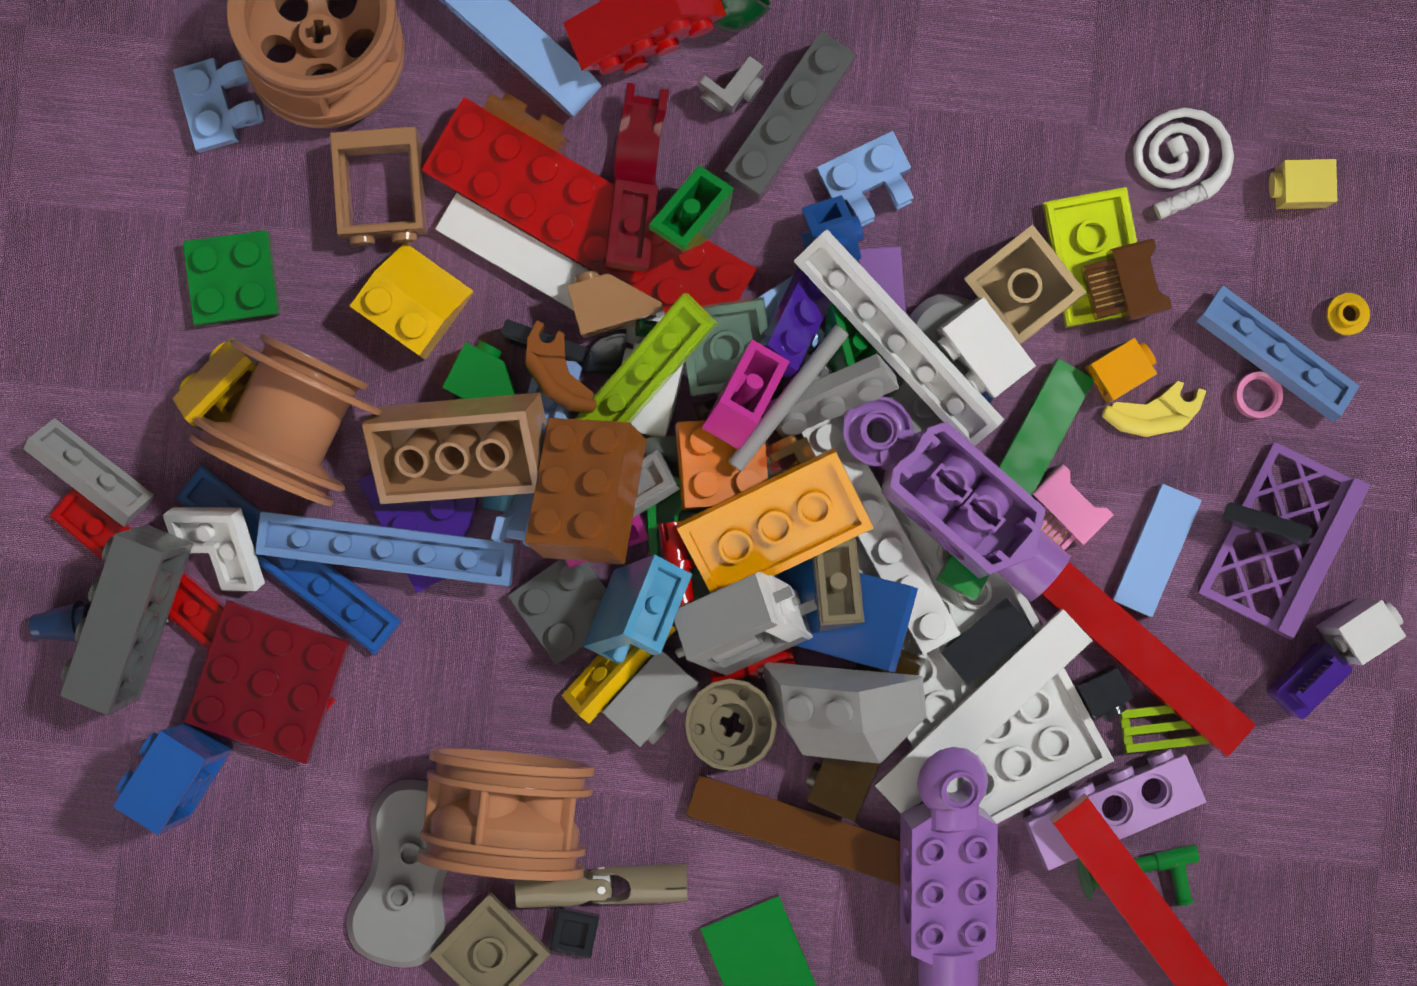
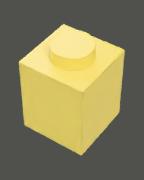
(1304, 184)

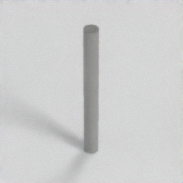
(788, 397)

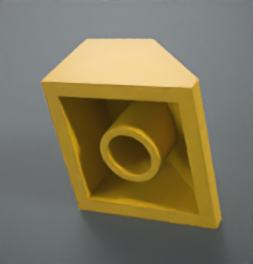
(412, 300)
(216, 386)

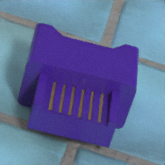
(1309, 680)

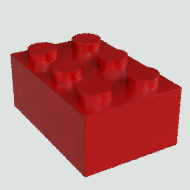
(628, 32)

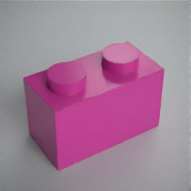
(745, 394)

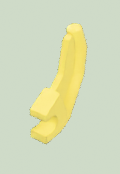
(1158, 417)

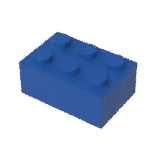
(171, 777)

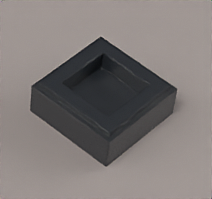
(574, 932)

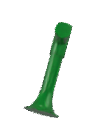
(1172, 859)

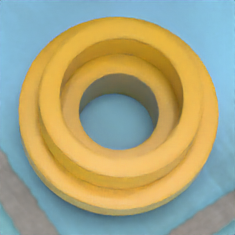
(1335, 314)

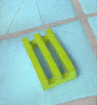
(1128, 731)

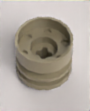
(708, 735)

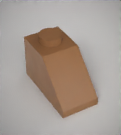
(608, 303)

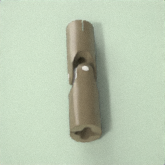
(647, 885)

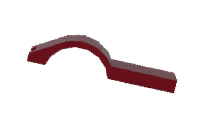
(635, 181)

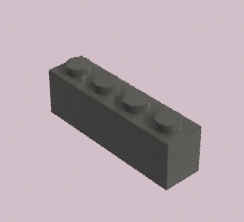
(790, 116)

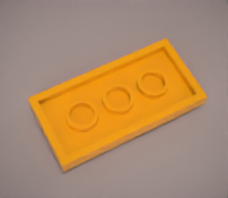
(776, 523)

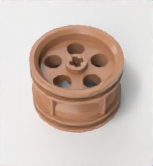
(328, 99)
(504, 814)

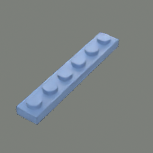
(385, 548)

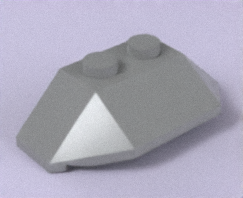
(845, 710)

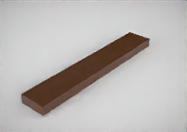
(796, 828)

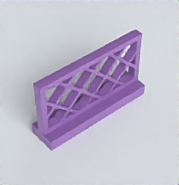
(1318, 556)

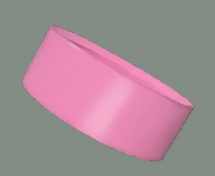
(1277, 392)

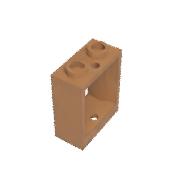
(371, 143)

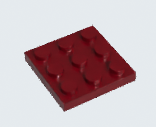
(267, 682)

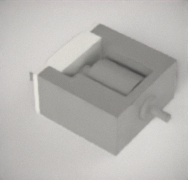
(742, 624)

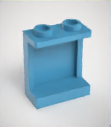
(637, 608)

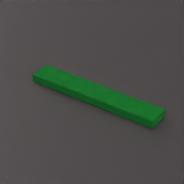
(1030, 451)

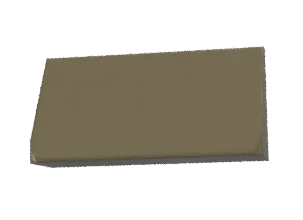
(838, 587)

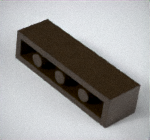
(845, 784)

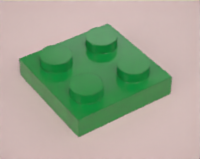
(231, 278)

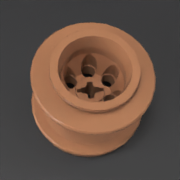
(285, 420)

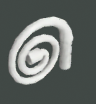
(1178, 148)

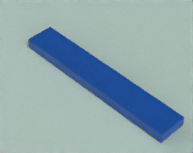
(314, 581)

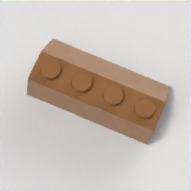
(456, 448)

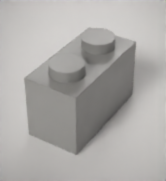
(651, 698)

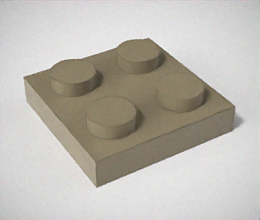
(490, 948)

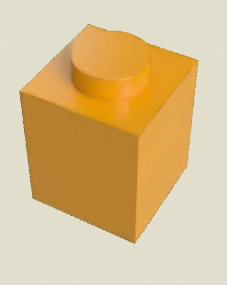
(1122, 369)

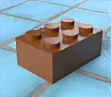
(586, 490)

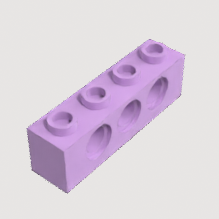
(1177, 794)

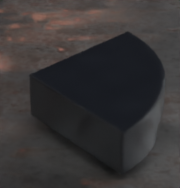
(606, 353)

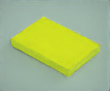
(1083, 232)

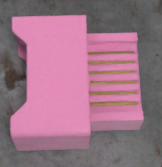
(1067, 511)

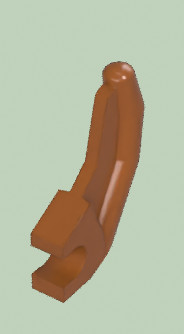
(550, 371)

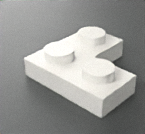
(225, 537)

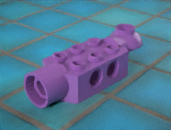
(958, 497)
(949, 872)

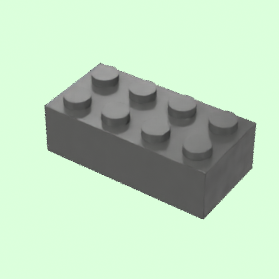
(125, 618)

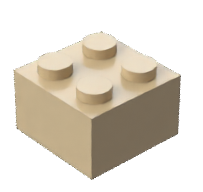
(1026, 284)

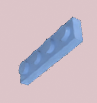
(1278, 354)

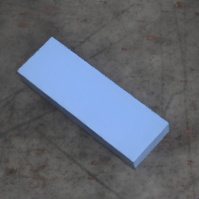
(1156, 550)

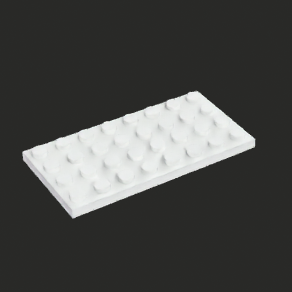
(1045, 741)

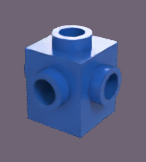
(836, 218)

